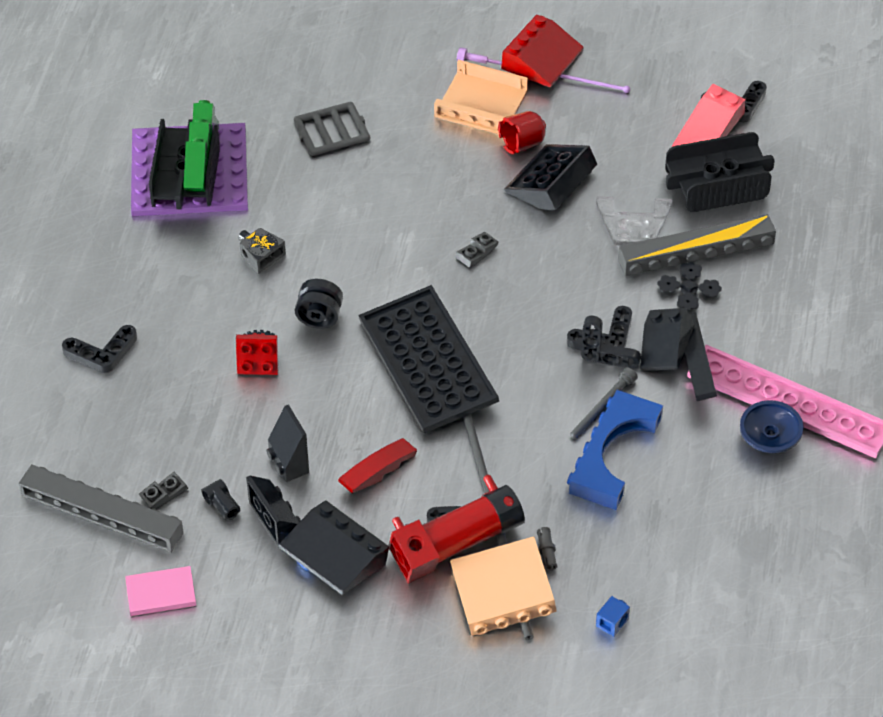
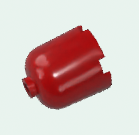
(522, 131)

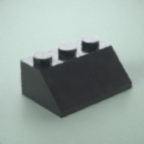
(271, 507)

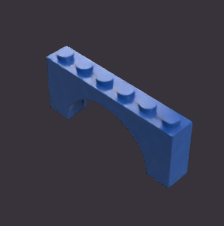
(623, 415)

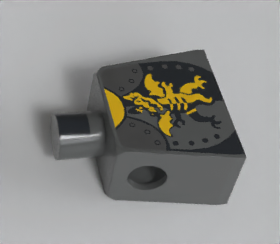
(261, 248)

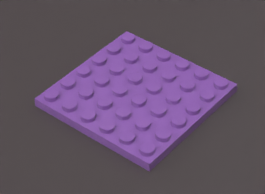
(230, 182)

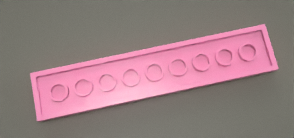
(817, 410)

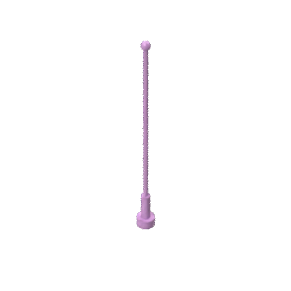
(464, 55)

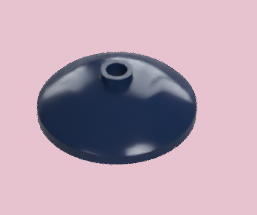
(771, 426)

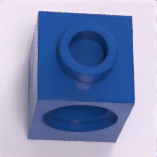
(613, 616)

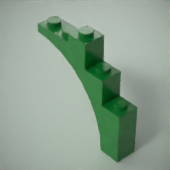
(199, 145)

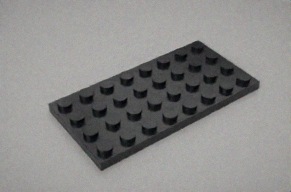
(428, 359)

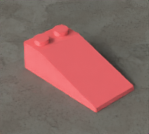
(713, 116)

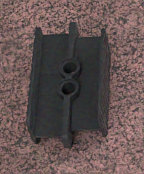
(169, 166)
(719, 171)

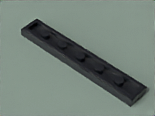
(699, 365)

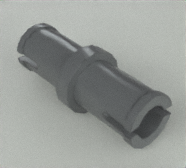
(547, 548)

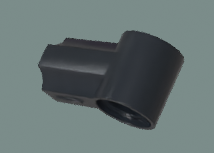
(218, 496)

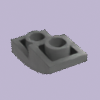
(477, 250)
(168, 489)

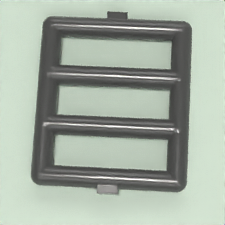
(333, 111)

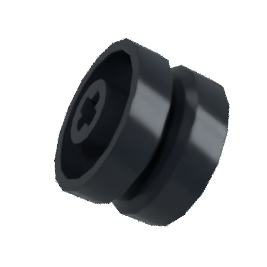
(318, 303)

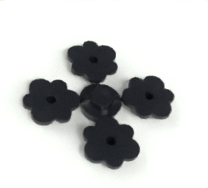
(689, 287)

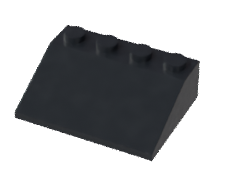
(552, 175)
(335, 547)

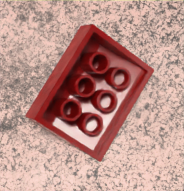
(541, 51)

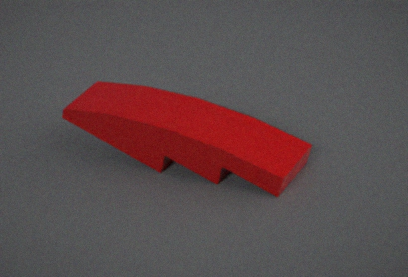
(377, 465)

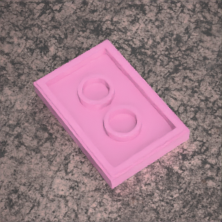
(160, 591)

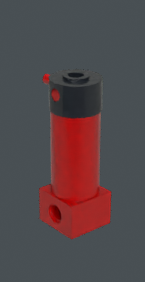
(420, 547)

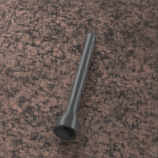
(627, 377)

